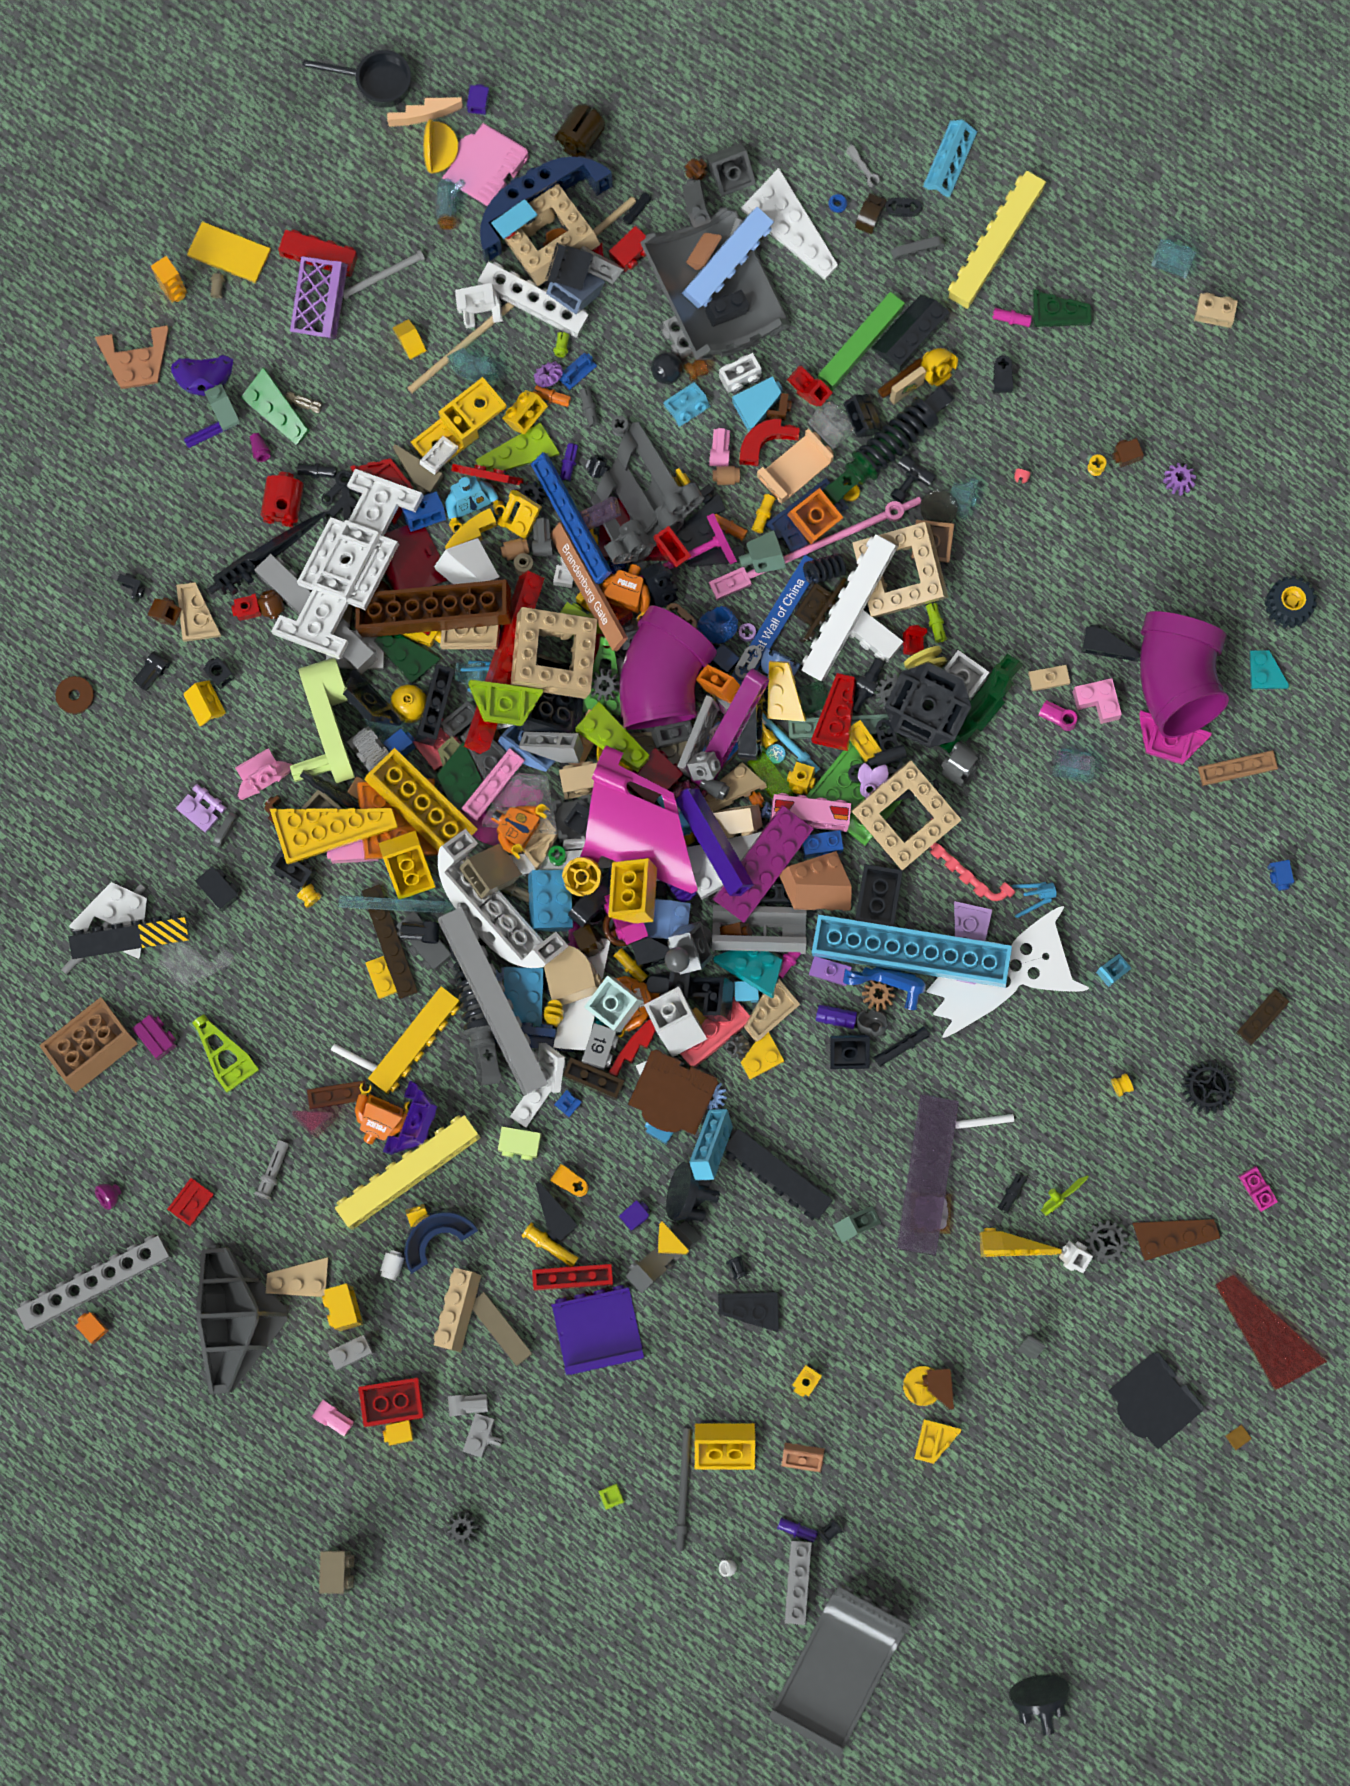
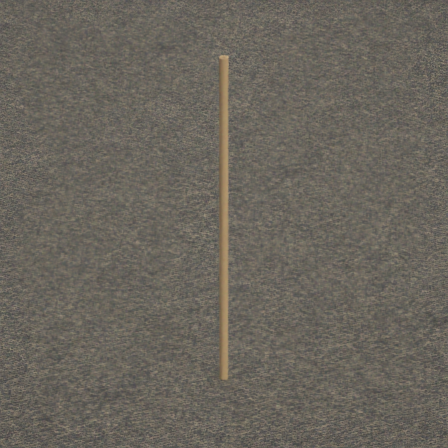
(507, 307)

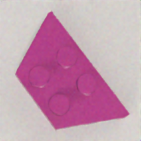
(1171, 749)

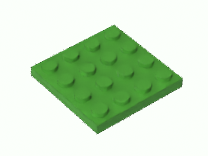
(836, 786)

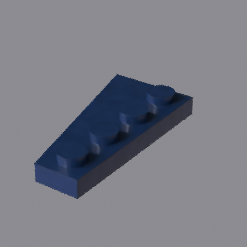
(783, 524)

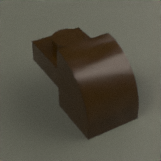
(870, 213)

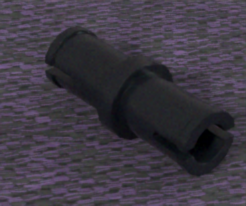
(316, 470)
(1012, 1193)

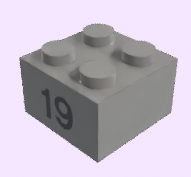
(599, 1046)

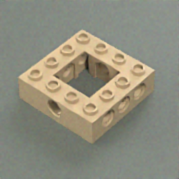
(546, 206)
(932, 584)
(535, 623)
(906, 778)

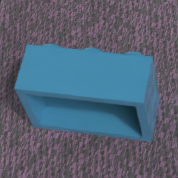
(549, 901)

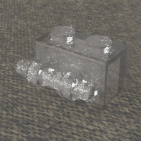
(831, 424)

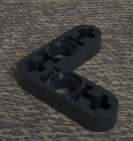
(880, 734)

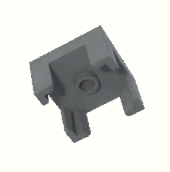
(562, 810)

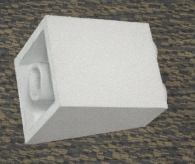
(466, 564)
(675, 1022)

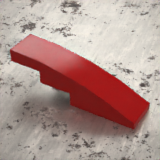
(641, 1038)

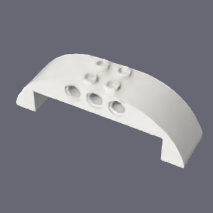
(493, 916)

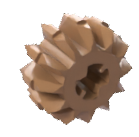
(875, 1001)

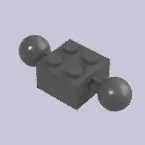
(689, 948)

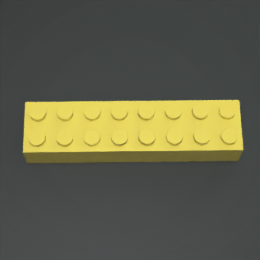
(407, 1172)

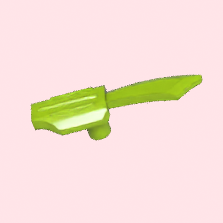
(1057, 1199)

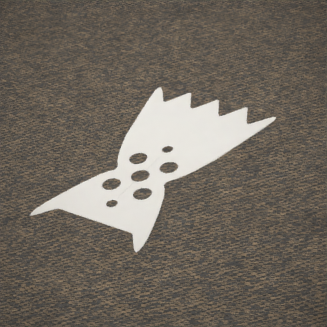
(969, 1002)

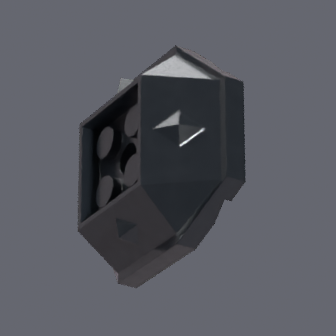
(922, 724)

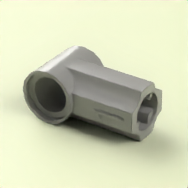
(467, 1404)

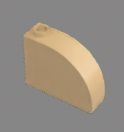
(571, 976)

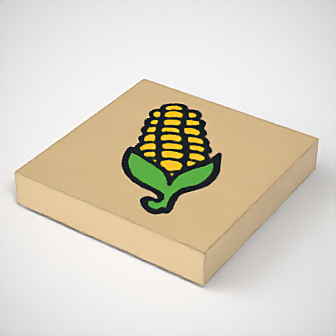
(907, 385)

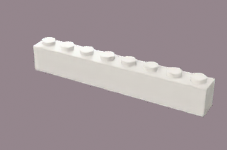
(849, 608)

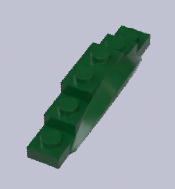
(988, 700)

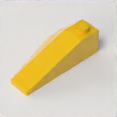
(999, 1243)

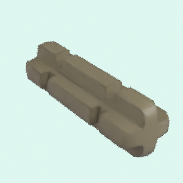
(304, 402)

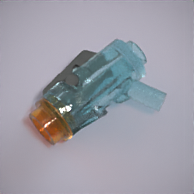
(446, 202)

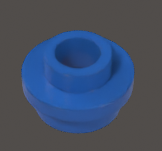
(837, 197)

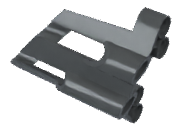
(648, 510)

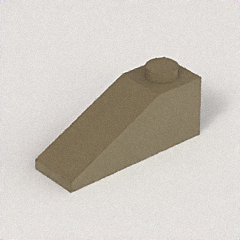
(422, 478)

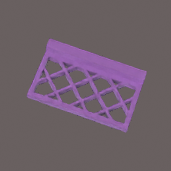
(333, 302)

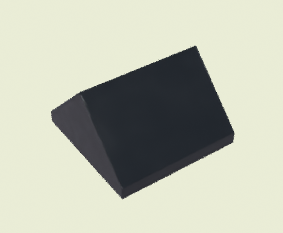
(850, 1052)

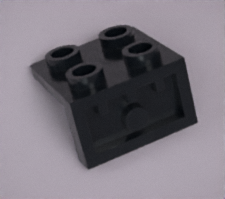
(568, 266)

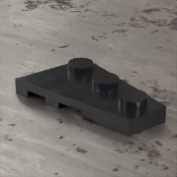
(751, 1308)

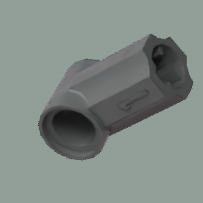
(542, 543)

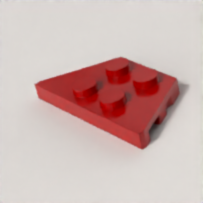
(389, 471)
(480, 471)

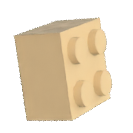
(577, 780)
(739, 820)

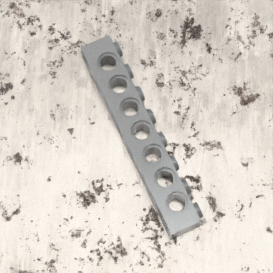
(32, 1320)

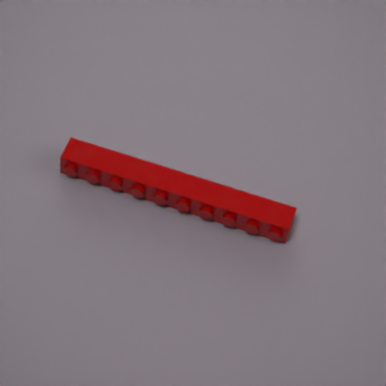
(500, 669)

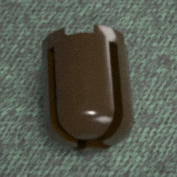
(580, 130)

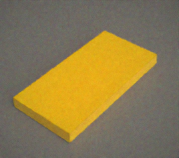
(229, 252)

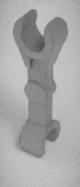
(853, 154)

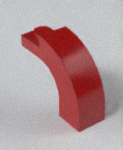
(762, 434)

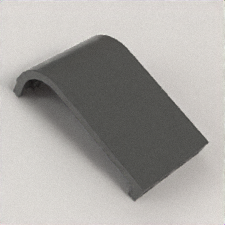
(838, 1669)

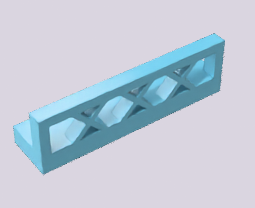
(948, 153)

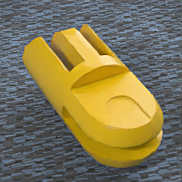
(554, 1013)

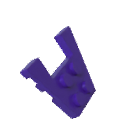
(416, 1123)

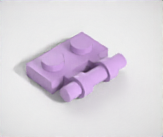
(197, 813)

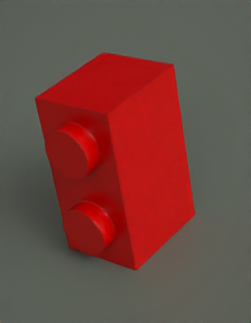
(628, 249)

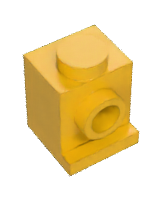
(812, 1376)

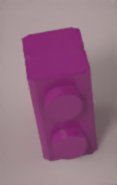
(154, 1036)

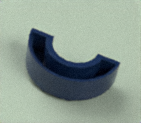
(427, 1227)

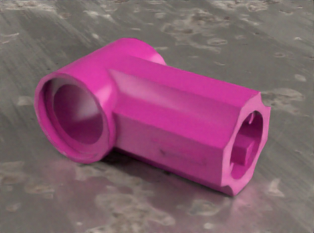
(1056, 715)

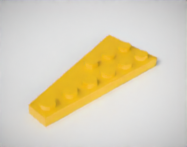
(316, 831)

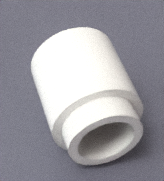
(392, 1265)

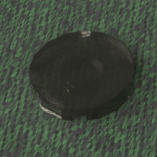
(939, 506)

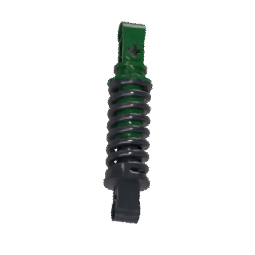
(889, 441)

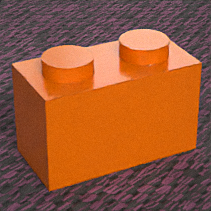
(718, 683)

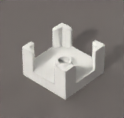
(477, 300)

